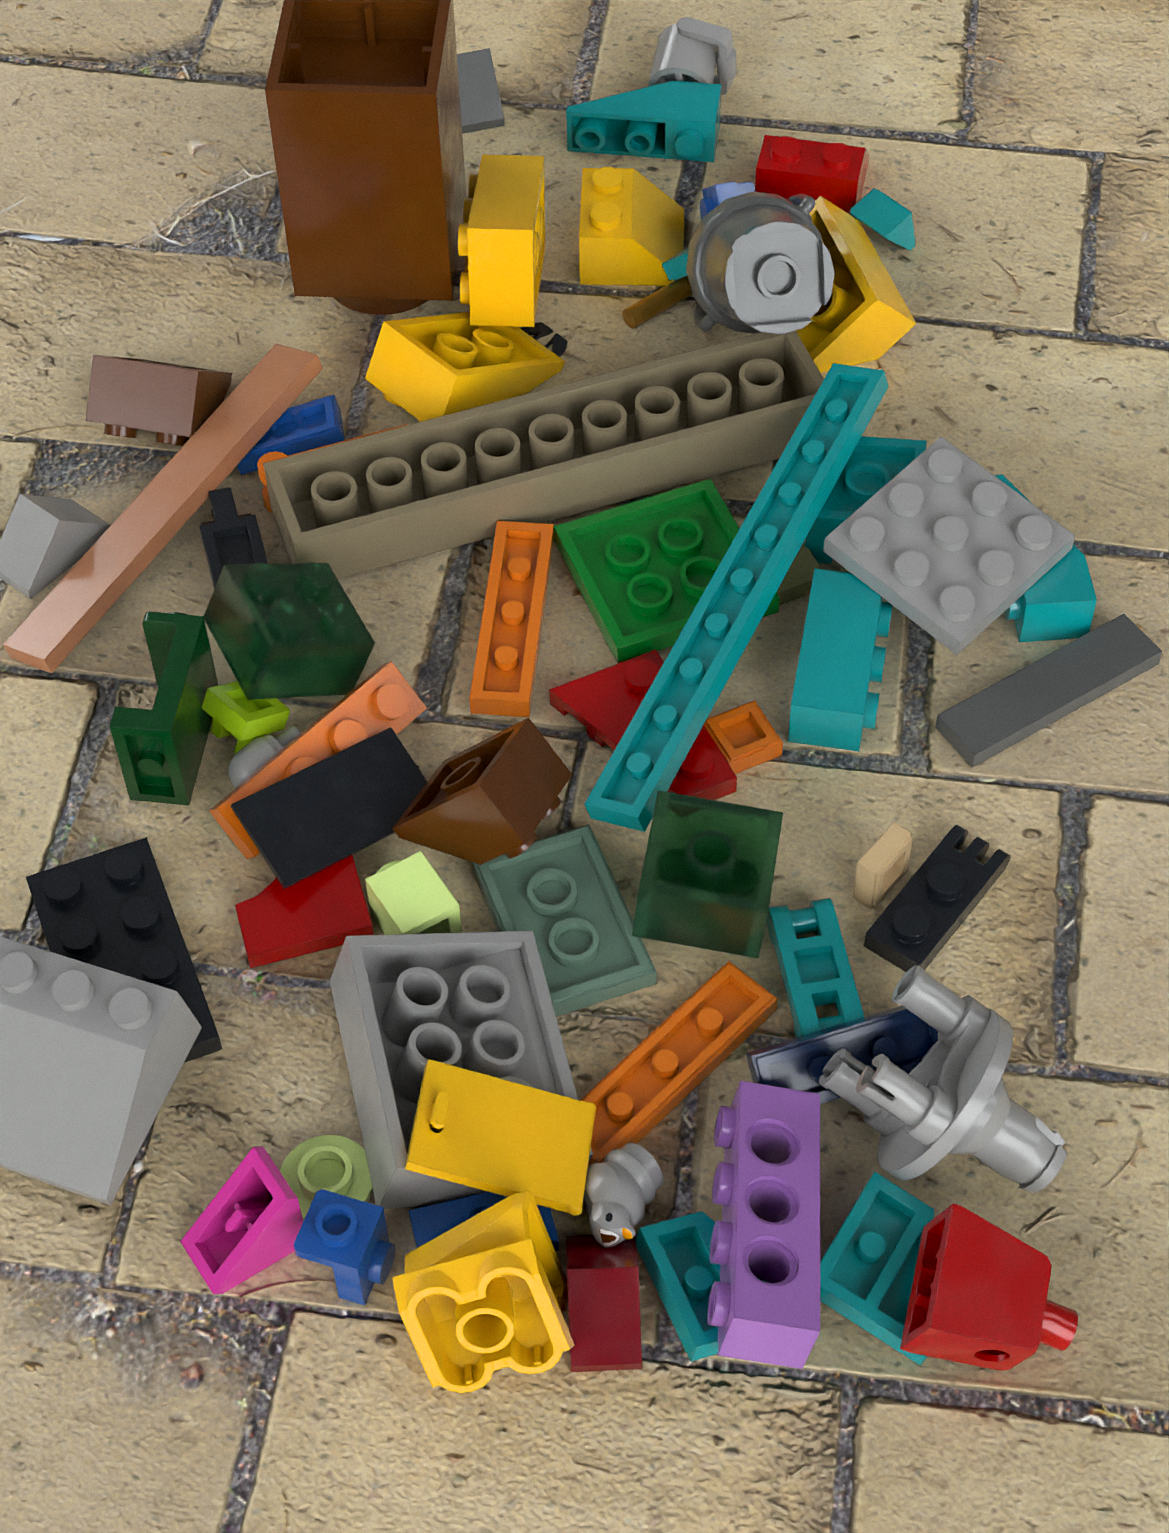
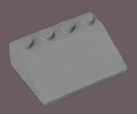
(442, 999)
(82, 1067)

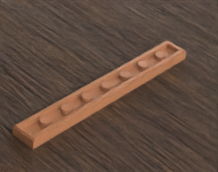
(161, 509)

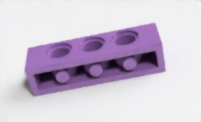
(772, 1176)

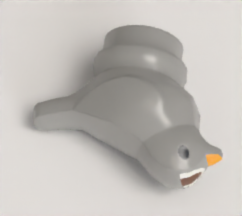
(619, 1191)

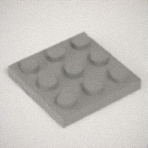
(948, 544)

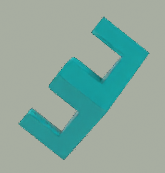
(866, 472)

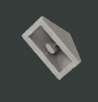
(45, 540)

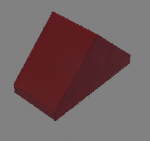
(603, 1305)

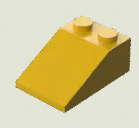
(450, 366)

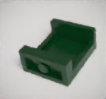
(165, 745)

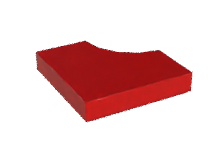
(305, 916)

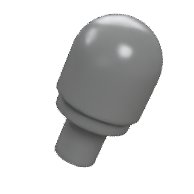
(257, 753)

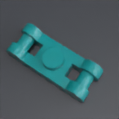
(813, 967)

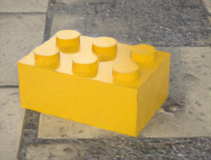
(503, 240)

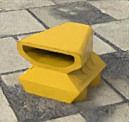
(486, 1297)

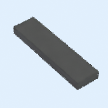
(1047, 690)

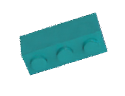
(838, 662)

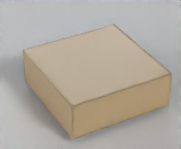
(882, 865)

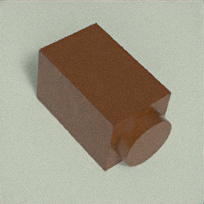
(369, 149)

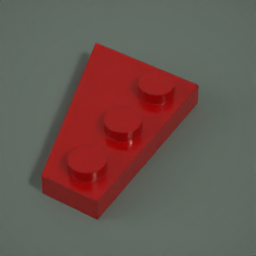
(610, 700)

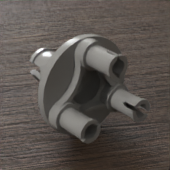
(951, 1097)

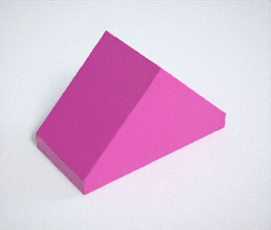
(245, 1224)

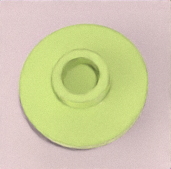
(330, 1165)

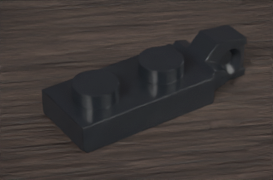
(230, 536)

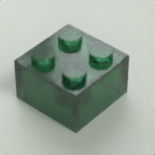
(288, 630)
(707, 874)

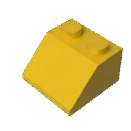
(626, 229)

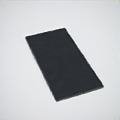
(331, 807)

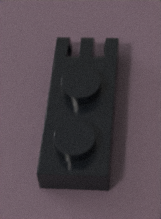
(935, 901)

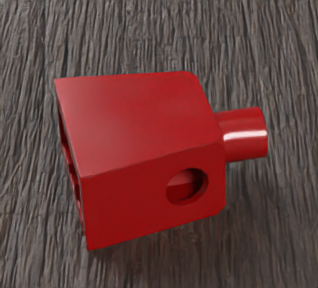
(981, 1296)

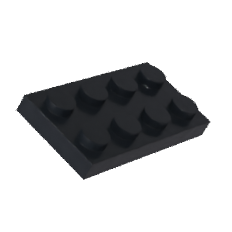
(119, 918)

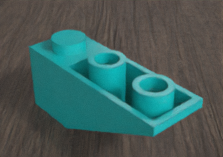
(654, 122)
(1058, 603)

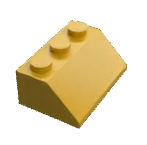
(865, 306)

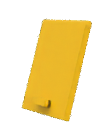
(501, 1136)

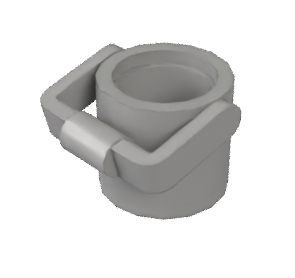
(691, 52)

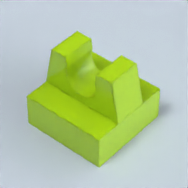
(243, 717)

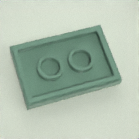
(576, 915)

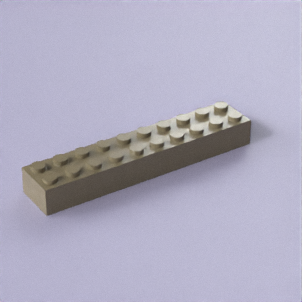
(542, 454)

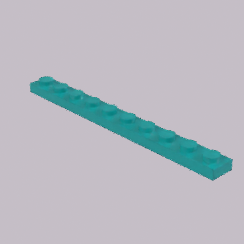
(736, 599)

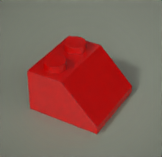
(812, 168)

